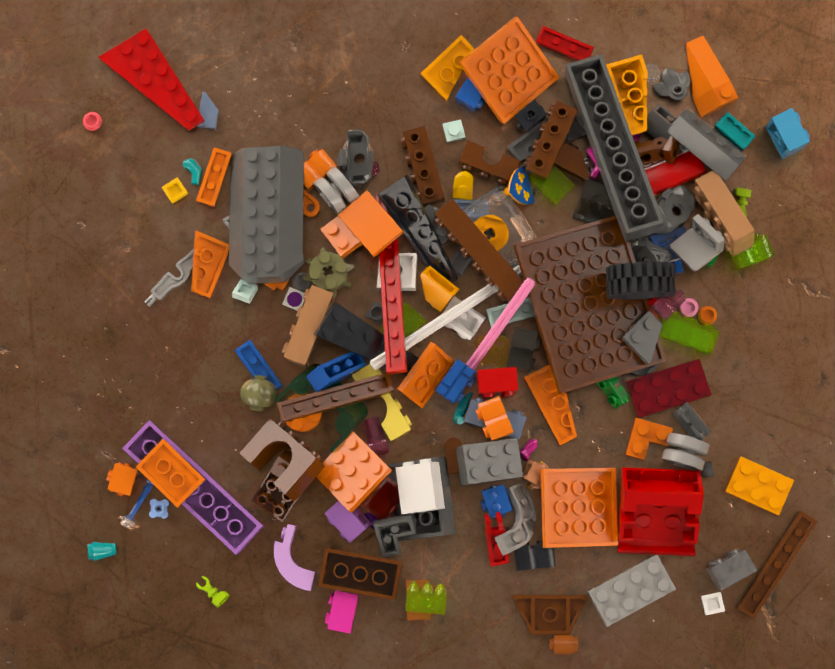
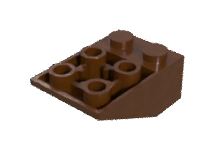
(270, 496)

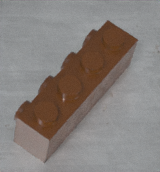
(552, 138)
(423, 166)

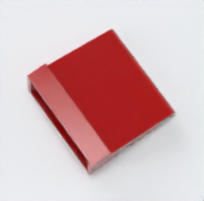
(659, 511)

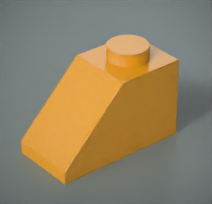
(437, 289)

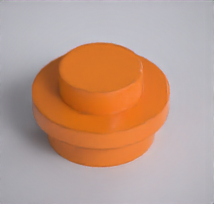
(707, 315)

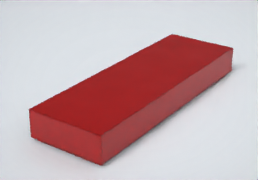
(563, 44)

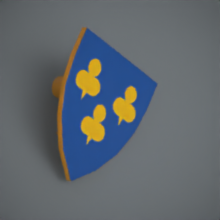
(519, 187)

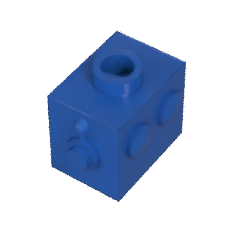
(495, 500)

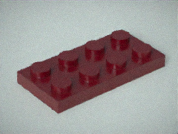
(668, 388)

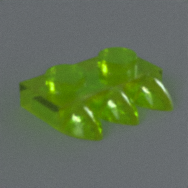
(426, 600)

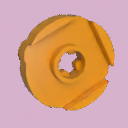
(499, 228)

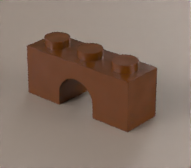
(472, 160)

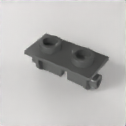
(691, 422)

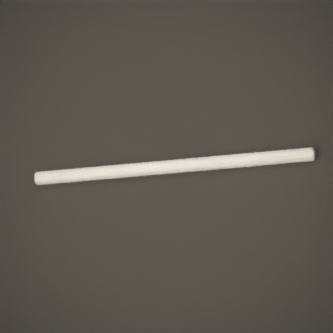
(442, 320)

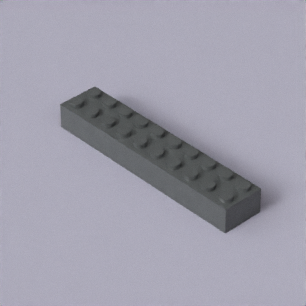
(614, 148)

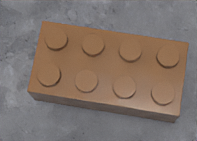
(724, 213)
(303, 341)

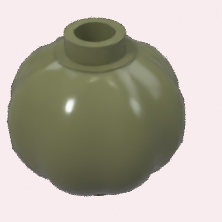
(258, 393)

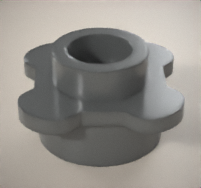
(371, 313)

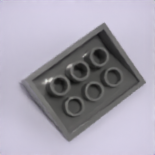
(707, 143)
(434, 522)

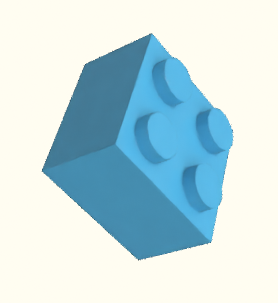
(787, 133)

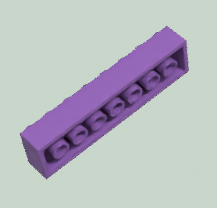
(210, 501)

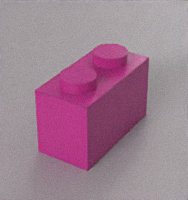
(342, 611)

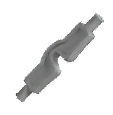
(169, 281)

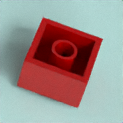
(497, 382)

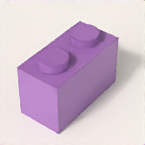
(348, 523)

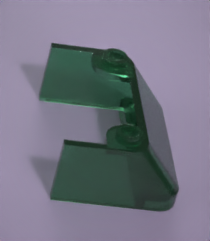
(350, 416)

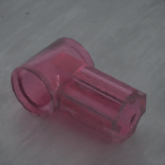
(668, 305)
(375, 436)

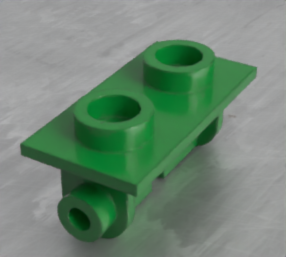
(615, 396)

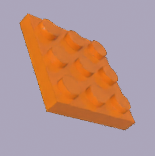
(353, 472)

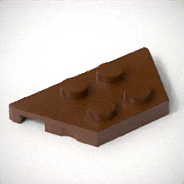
(550, 612)

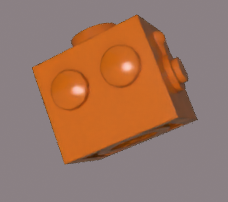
(122, 479)

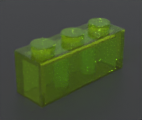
(689, 333)

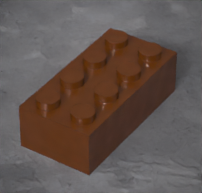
(360, 574)

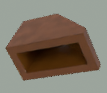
(572, 162)

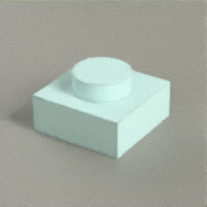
(454, 131)
(244, 291)

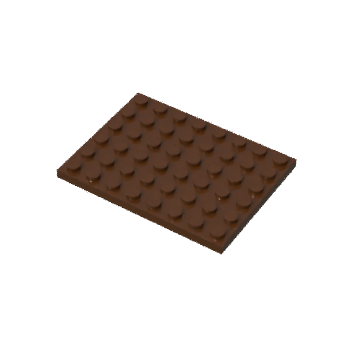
(572, 307)

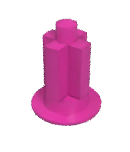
(528, 449)

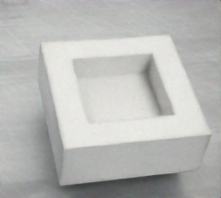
(712, 603)

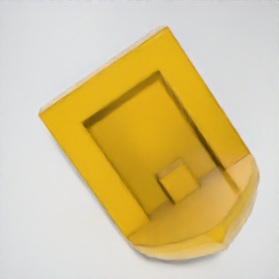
(463, 186)

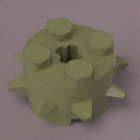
(327, 261)

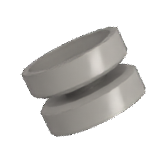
(338, 189)
(686, 450)

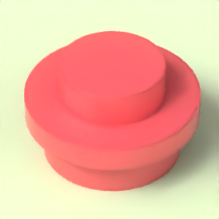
(92, 121)

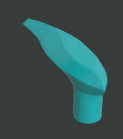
(461, 409)

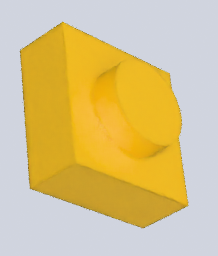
(175, 190)

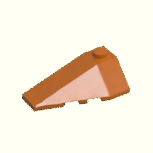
(709, 82)

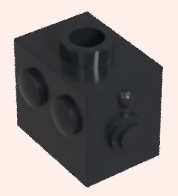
(523, 120)

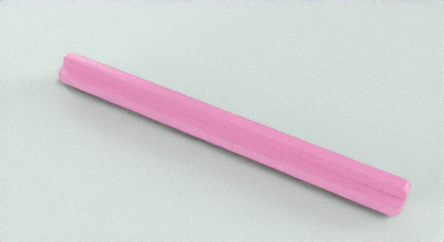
(501, 323)

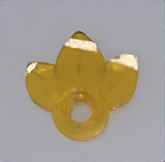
(495, 354)

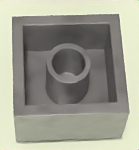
(730, 569)

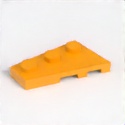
(445, 69)

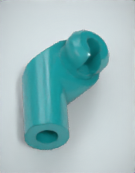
(195, 169)

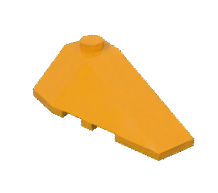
(630, 84)

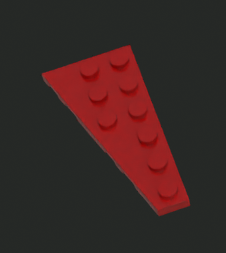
(149, 72)

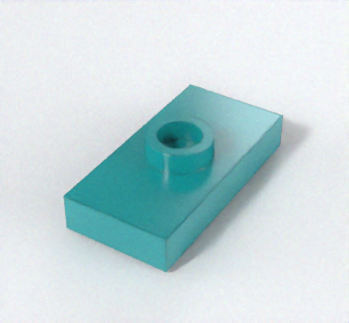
(735, 131)

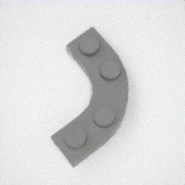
(524, 520)

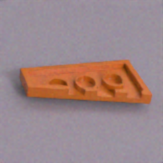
(552, 405)

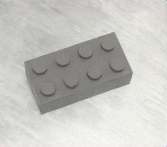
(631, 590)

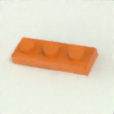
(214, 177)

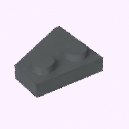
(643, 336)

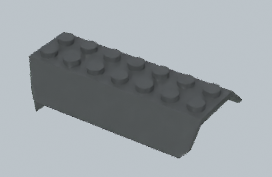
(266, 213)

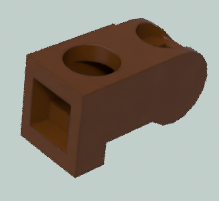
(652, 150)
(450, 454)

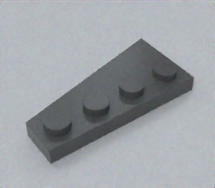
(522, 146)

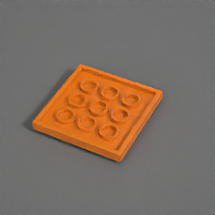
(509, 70)
(579, 507)

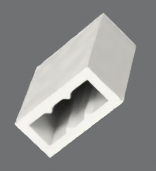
(420, 487)

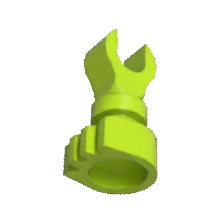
(743, 194)
(218, 598)

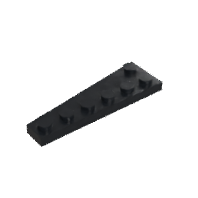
(409, 214)
(355, 335)

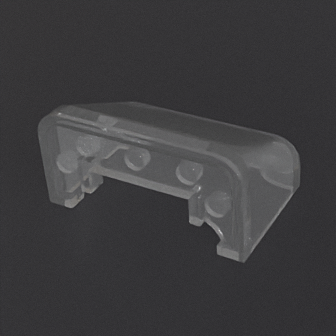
(503, 206)

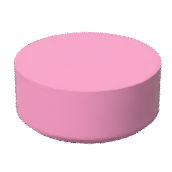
(689, 308)

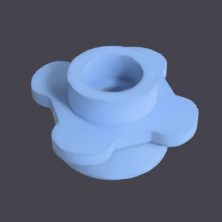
(162, 504)

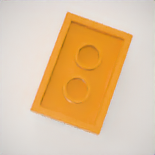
(759, 485)

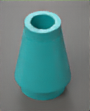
(100, 550)

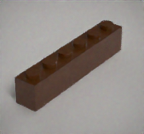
(479, 249)

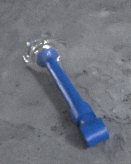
(128, 520)

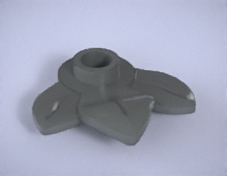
(671, 82)

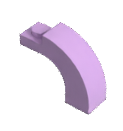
(287, 567)

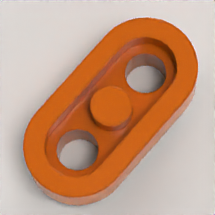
(309, 200)

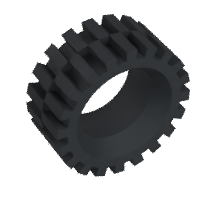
(640, 280)

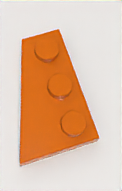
(207, 263)

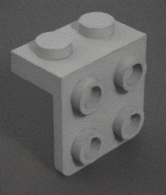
(698, 244)

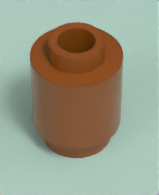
(563, 644)

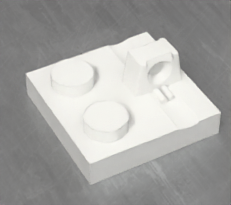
(408, 271)

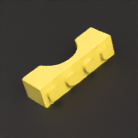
(395, 423)

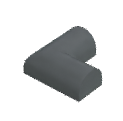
(390, 529)

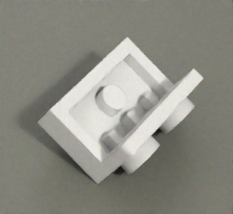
(467, 323)

